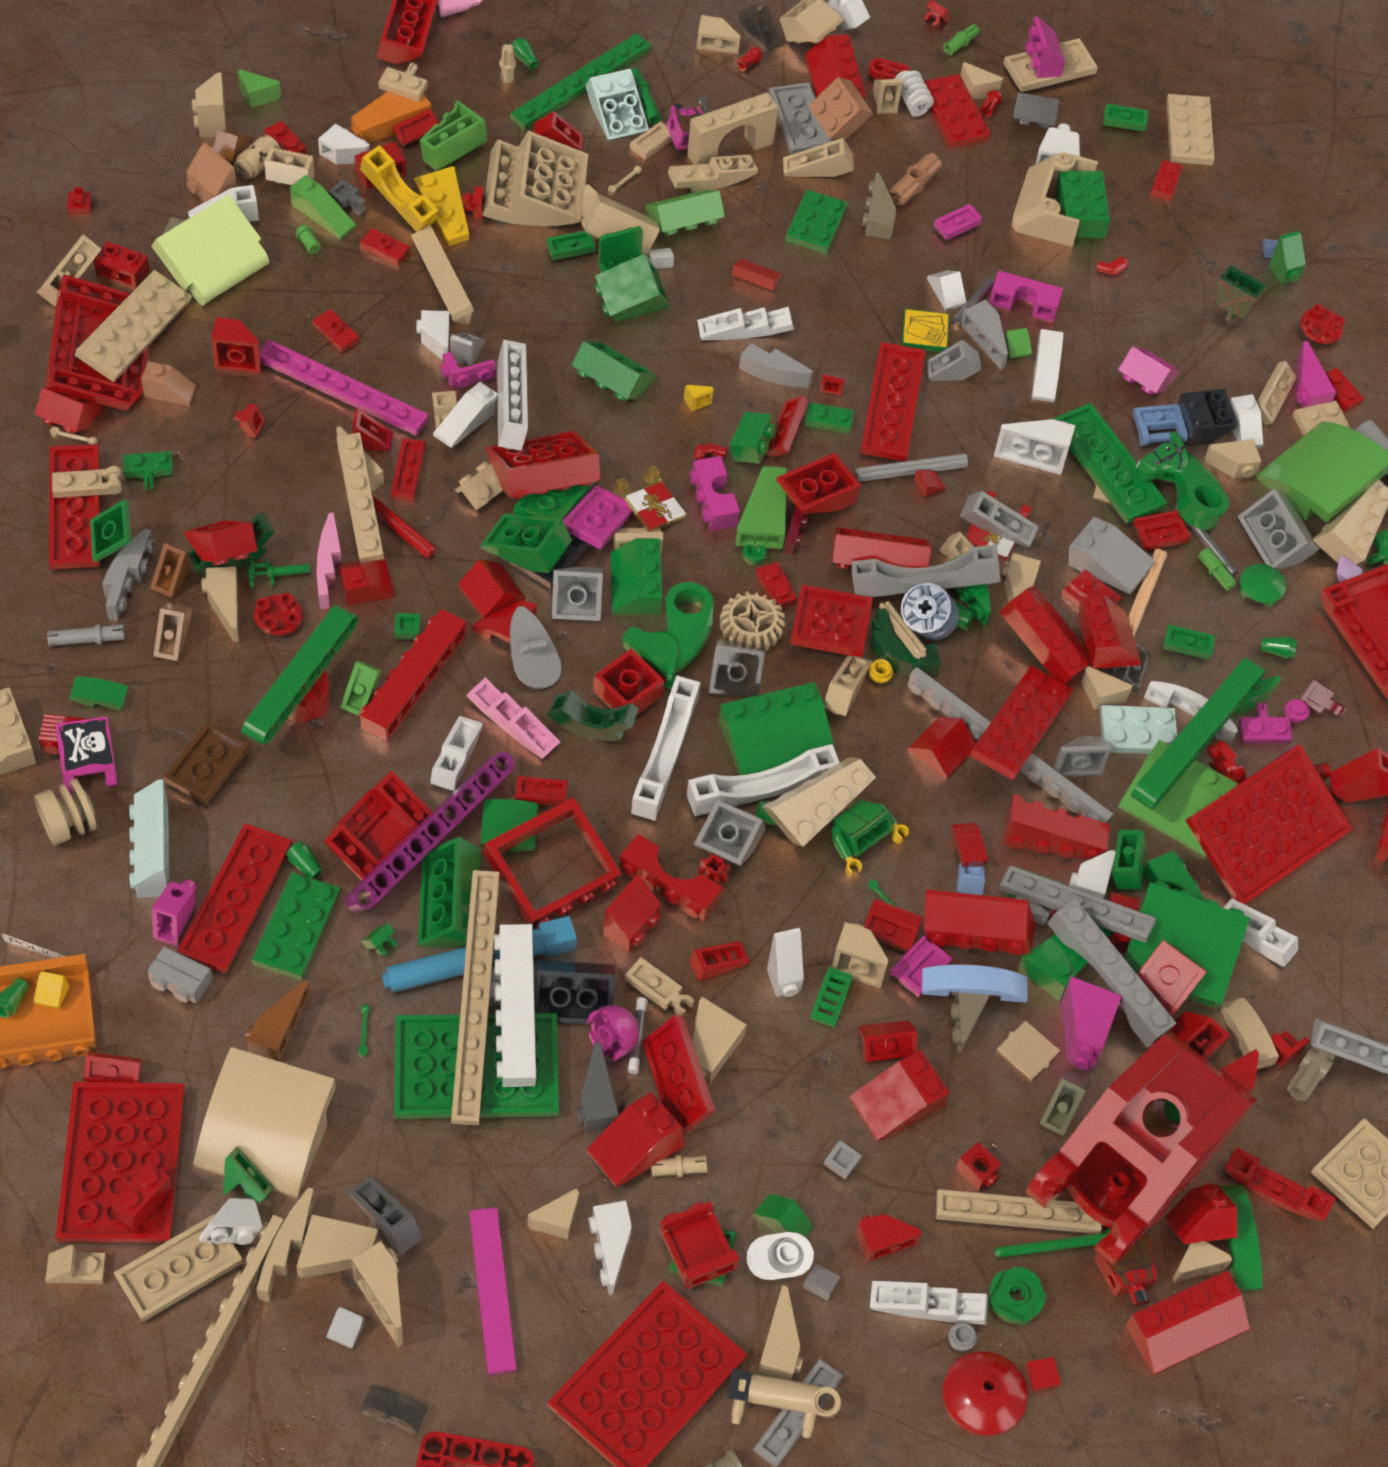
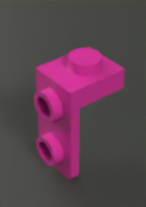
(467, 375)

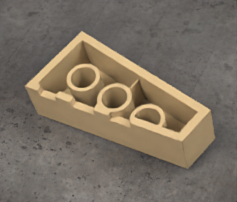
(1355, 526)
(818, 800)

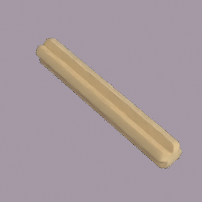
(904, 631)

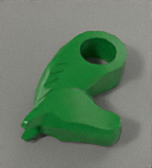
(685, 635)

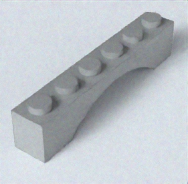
(974, 567)
(1141, 1007)

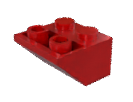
(1200, 1034)

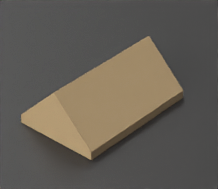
(609, 217)

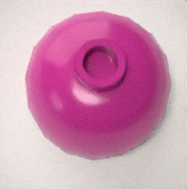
(614, 1029)

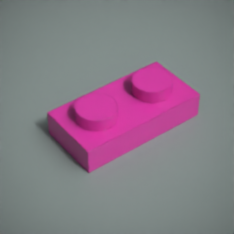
(958, 221)

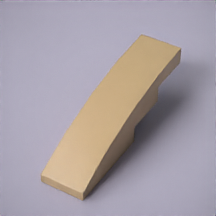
(289, 1238)

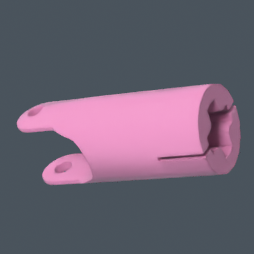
(450, 7)

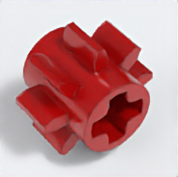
(717, 864)

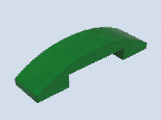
(1244, 1249)

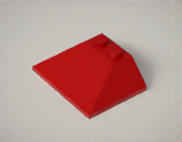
(377, 825)

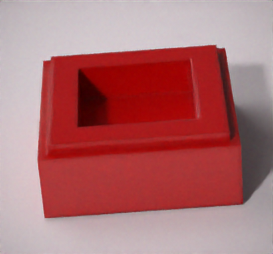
(1043, 1374)

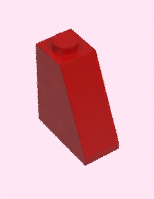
(1361, 778)

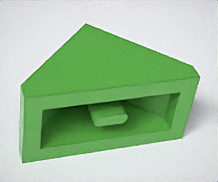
(258, 89)

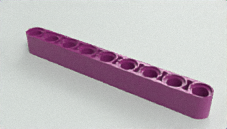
(422, 838)

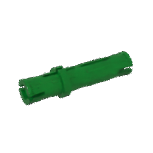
(646, 98)

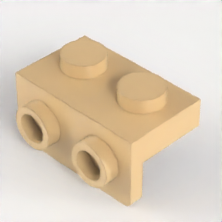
(481, 486)

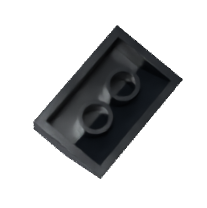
(572, 989)

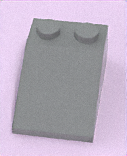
(1109, 556)

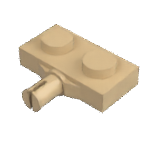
(403, 83)

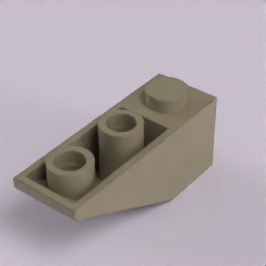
(881, 209)
(967, 1012)

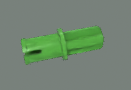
(961, 39)
(1217, 568)

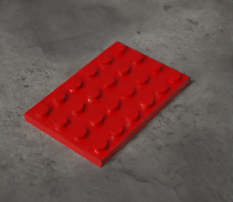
(1268, 825)
(107, 1142)
(647, 1380)

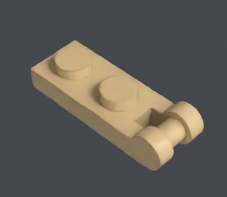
(86, 482)

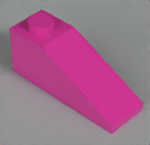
(1312, 381)

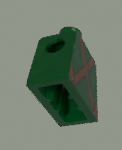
(1238, 292)

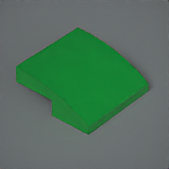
(504, 815)

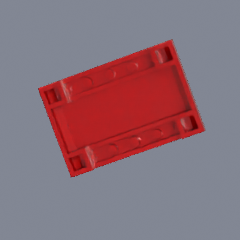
(1361, 615)

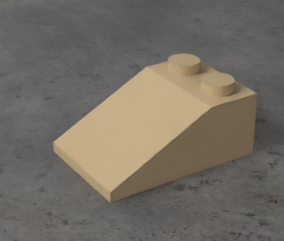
(376, 1276)

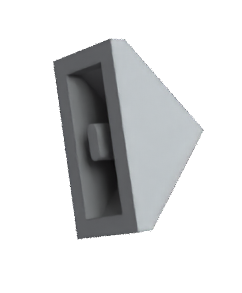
(466, 347)

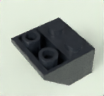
(1206, 415)

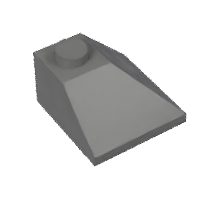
(577, 593)
(1083, 757)

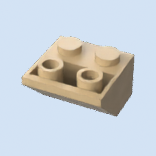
(809, 21)

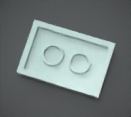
(1137, 728)

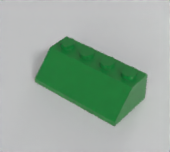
(447, 893)

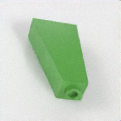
(765, 512)

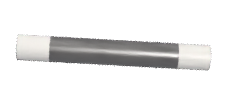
(635, 1054)

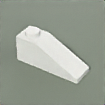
(467, 415)
(786, 963)

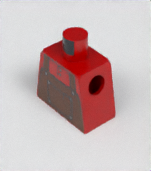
(1132, 1273)

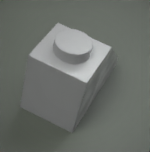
(954, 363)

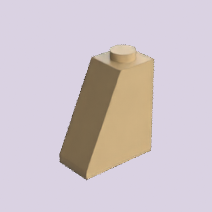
(715, 1037)
(332, 1245)

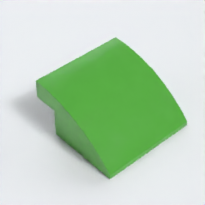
(1326, 470)

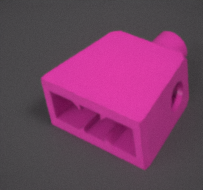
(173, 911)

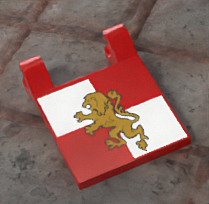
(980, 537)

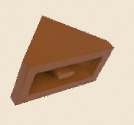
(171, 570)

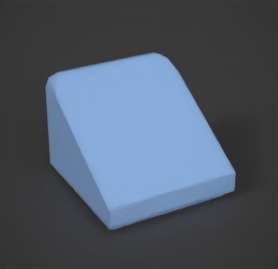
(971, 879)

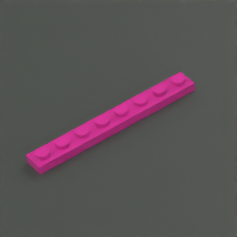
(343, 387)

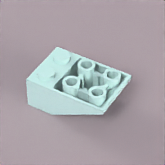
(617, 104)

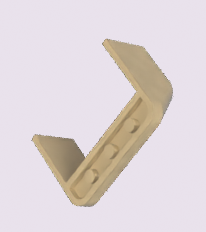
(1040, 215)

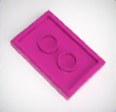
(598, 517)

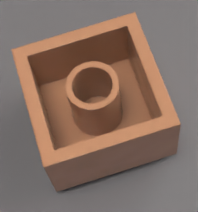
(840, 109)

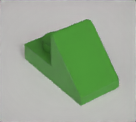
(360, 687)

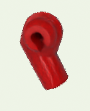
(1114, 267)
(709, 448)

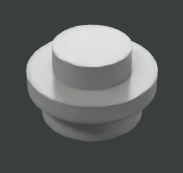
(962, 1337)

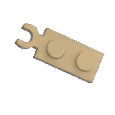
(657, 986)

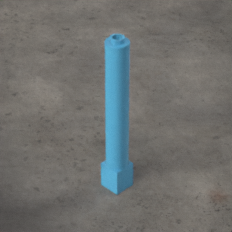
(550, 938)

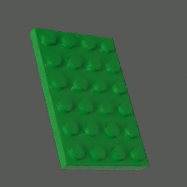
(427, 1069)

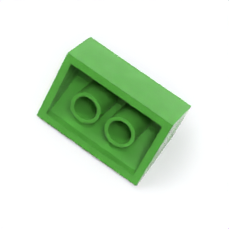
(686, 211)

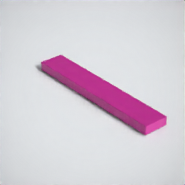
(492, 1291)

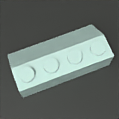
(150, 841)

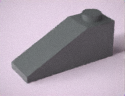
(597, 1099)
(387, 1215)

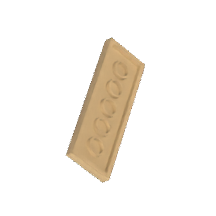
(133, 326)

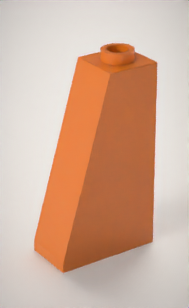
(382, 114)

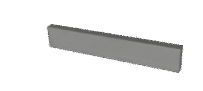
(1056, 896)

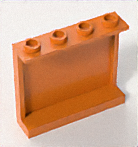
(45, 1031)

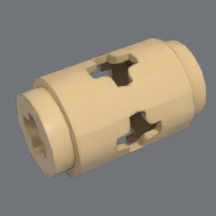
(252, 159)

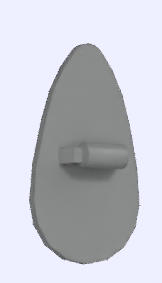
(533, 651)

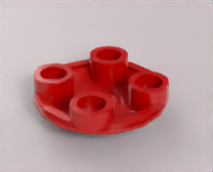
(1322, 325)
(278, 614)

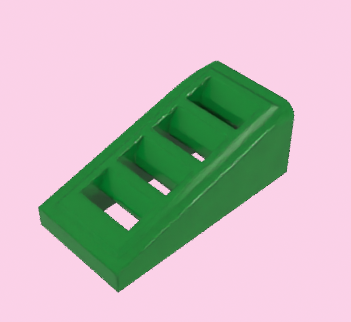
(836, 981)

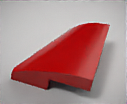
(500, 621)

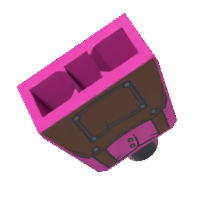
(679, 124)

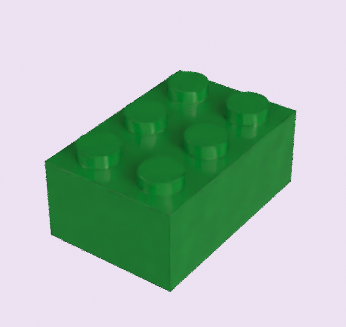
(1084, 198)

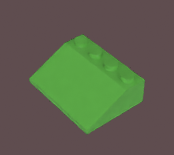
(1188, 795)

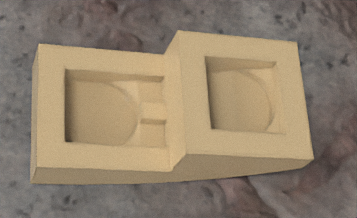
(442, 405)

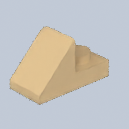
(75, 1267)

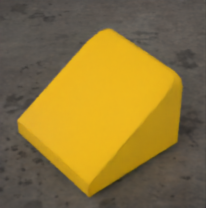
(698, 396)
(51, 989)

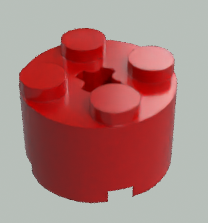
(315, 702)

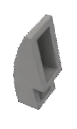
(775, 367)

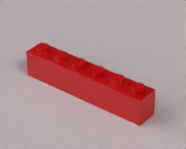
(412, 675)

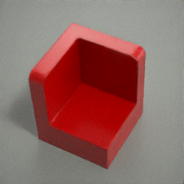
(1287, 1047)

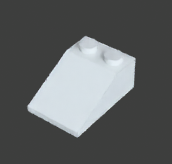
(1036, 444)

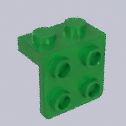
(619, 247)

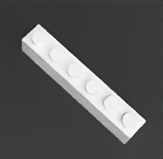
(512, 395)
(517, 1006)

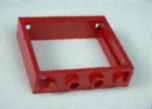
(570, 808)

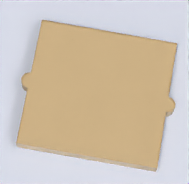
(1028, 1050)

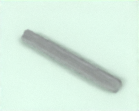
(911, 467)

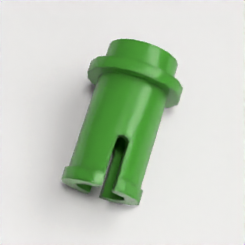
(306, 235)

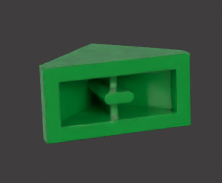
(783, 1215)

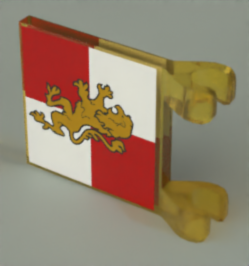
(652, 503)

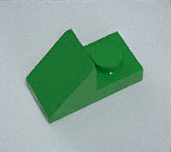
(241, 1170)

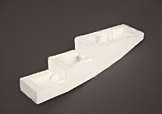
(741, 325)
(928, 1303)

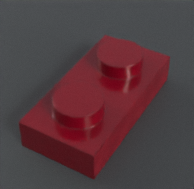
(794, 535)

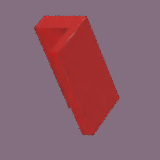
(888, 1040)

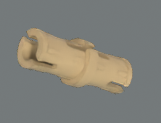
(680, 1166)

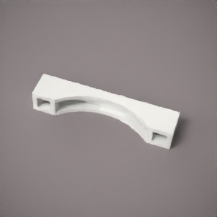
(665, 752)
(743, 789)

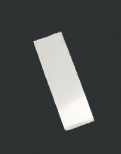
(1047, 365)
(456, 753)
(1265, 936)

